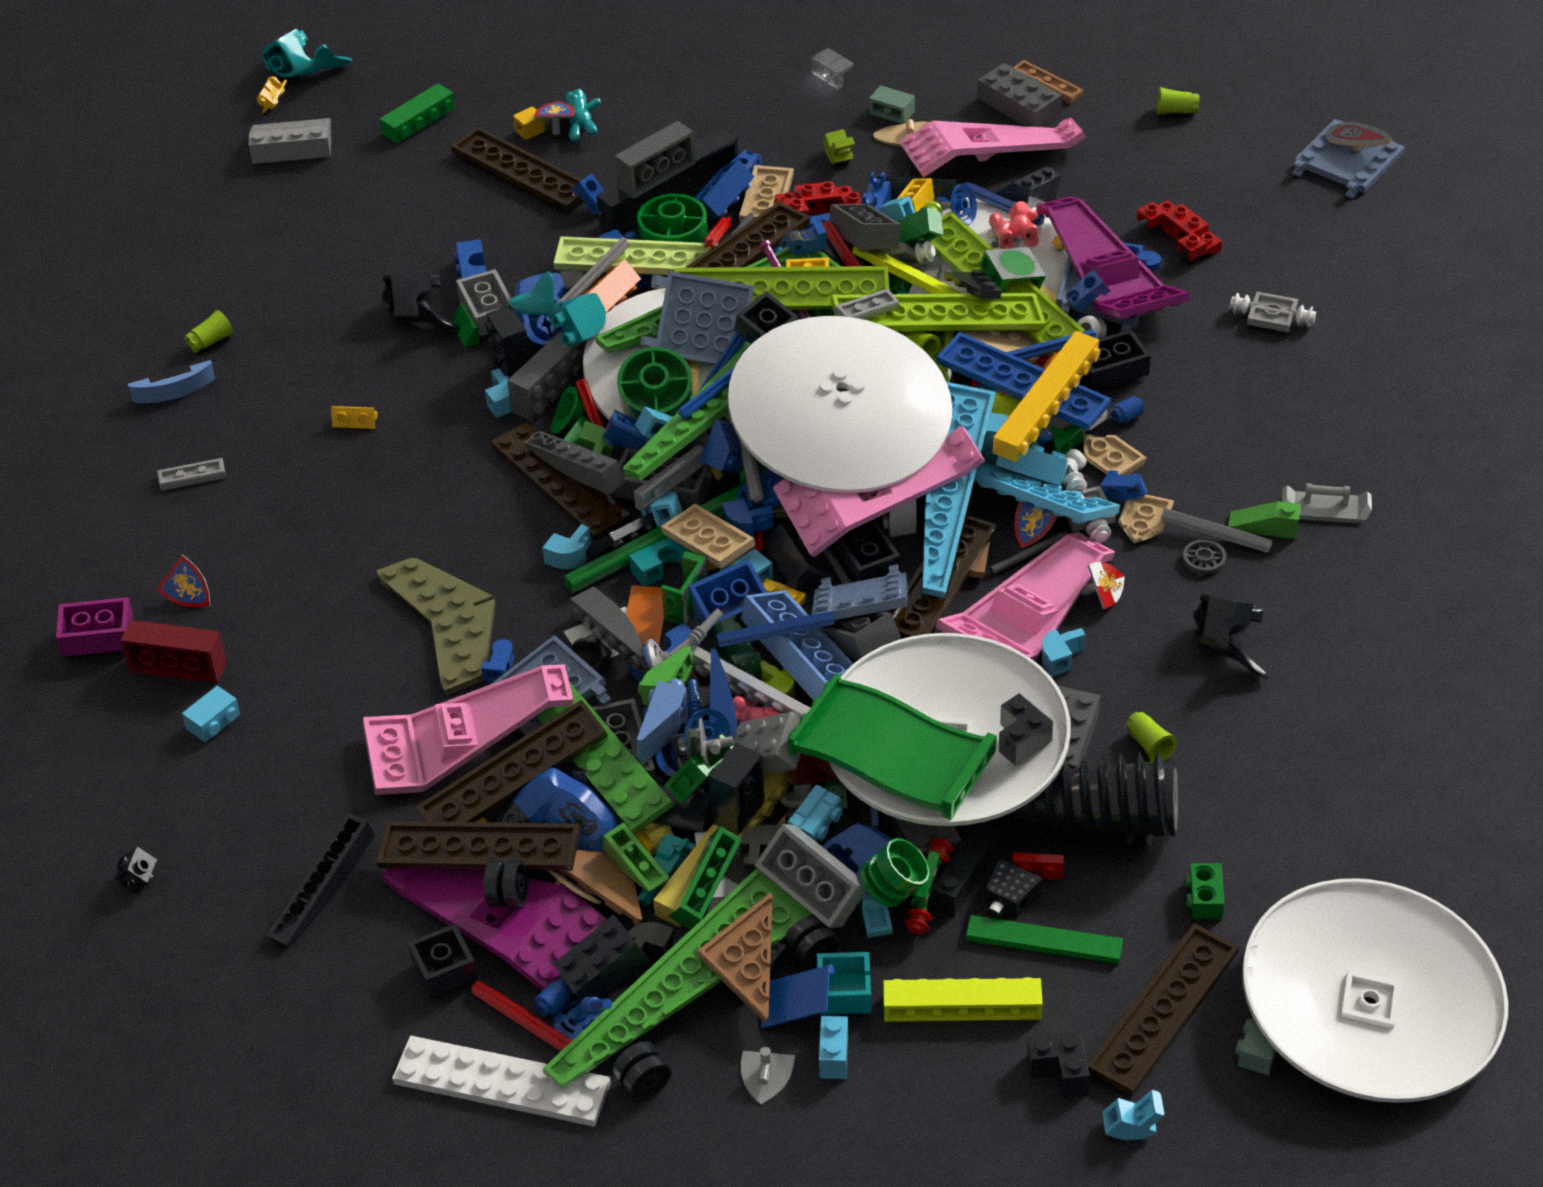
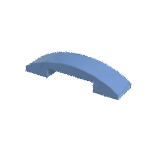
(172, 387)

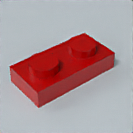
(1040, 864)

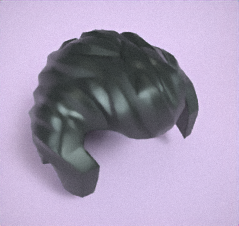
(592, 651)

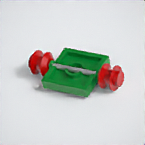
(921, 896)

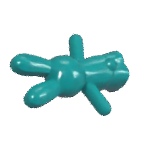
(582, 117)

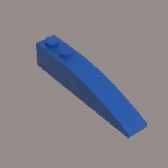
(721, 695)

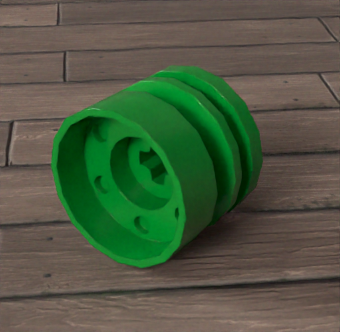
(894, 872)

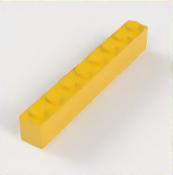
(1046, 396)

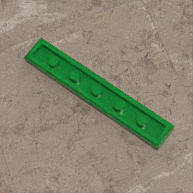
(1044, 939)

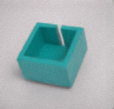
(849, 984)

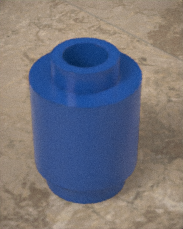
(1127, 410)
(553, 998)

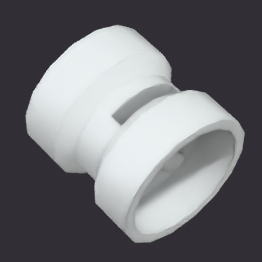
(1076, 461)

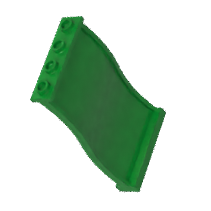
(892, 745)

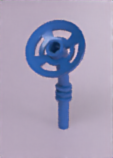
(960, 204)
(696, 712)
(579, 1015)

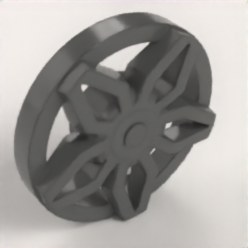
(1204, 556)

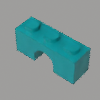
(648, 562)

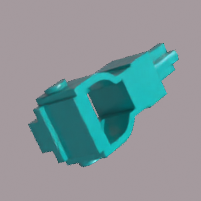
(669, 856)

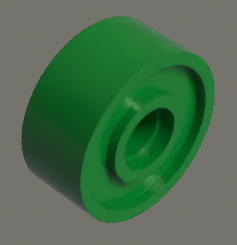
(673, 219)
(649, 367)

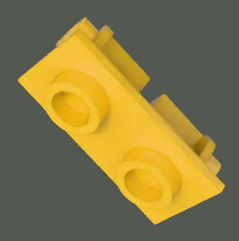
(272, 90)
(353, 417)

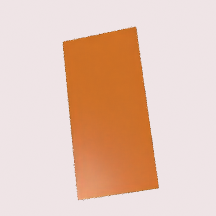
(646, 612)

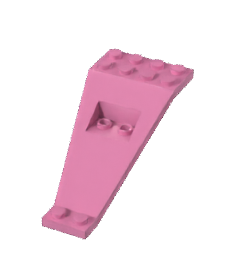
(942, 141)
(827, 516)
(1033, 598)
(427, 746)

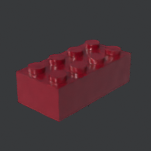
(173, 651)

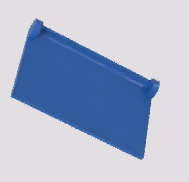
(798, 996)

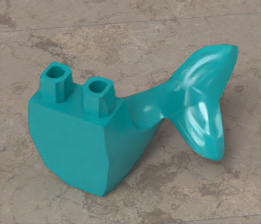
(288, 58)
(579, 316)

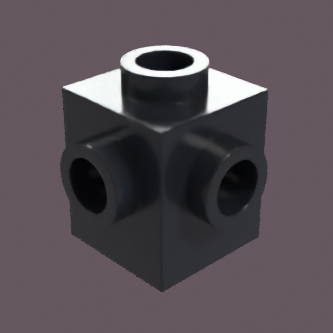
(135, 869)

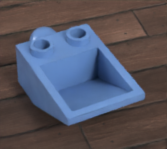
(662, 718)

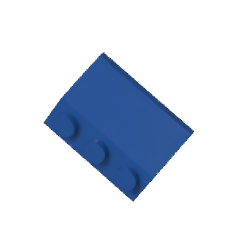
(724, 189)
(622, 432)
(723, 448)
(725, 592)

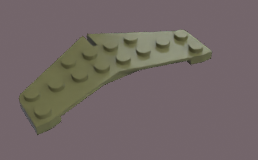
(458, 615)

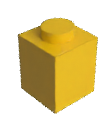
(527, 125)

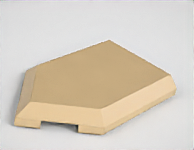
(1112, 454)
(1143, 517)

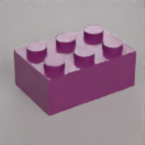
(92, 626)

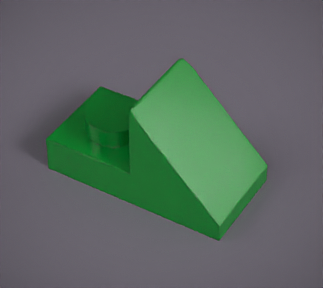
(1066, 440)

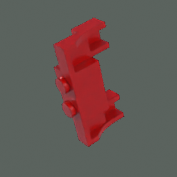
(818, 197)
(1183, 226)

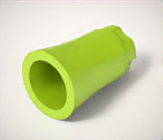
(1176, 102)
(209, 332)
(927, 342)
(1151, 736)

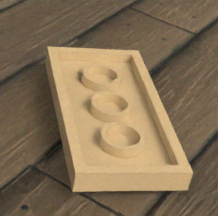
(764, 186)
(708, 536)

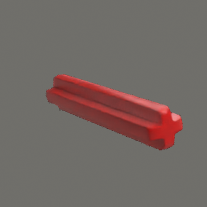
(588, 402)

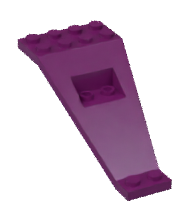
(1097, 248)
(522, 936)

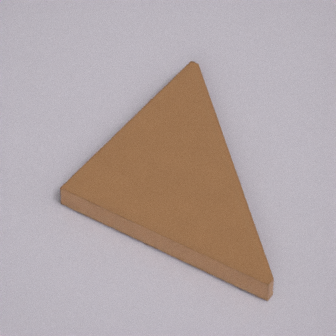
(600, 876)
(743, 955)

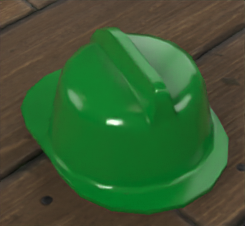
(568, 410)

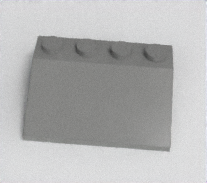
(290, 141)

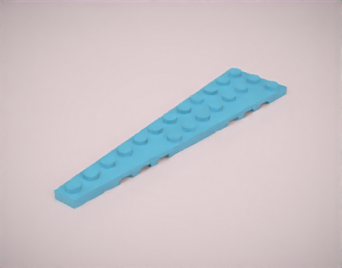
(1044, 496)
(948, 504)

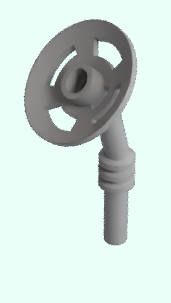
(656, 655)

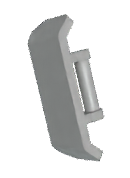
(1330, 503)

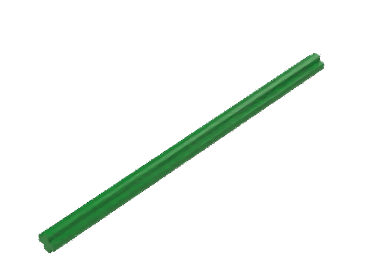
(619, 557)

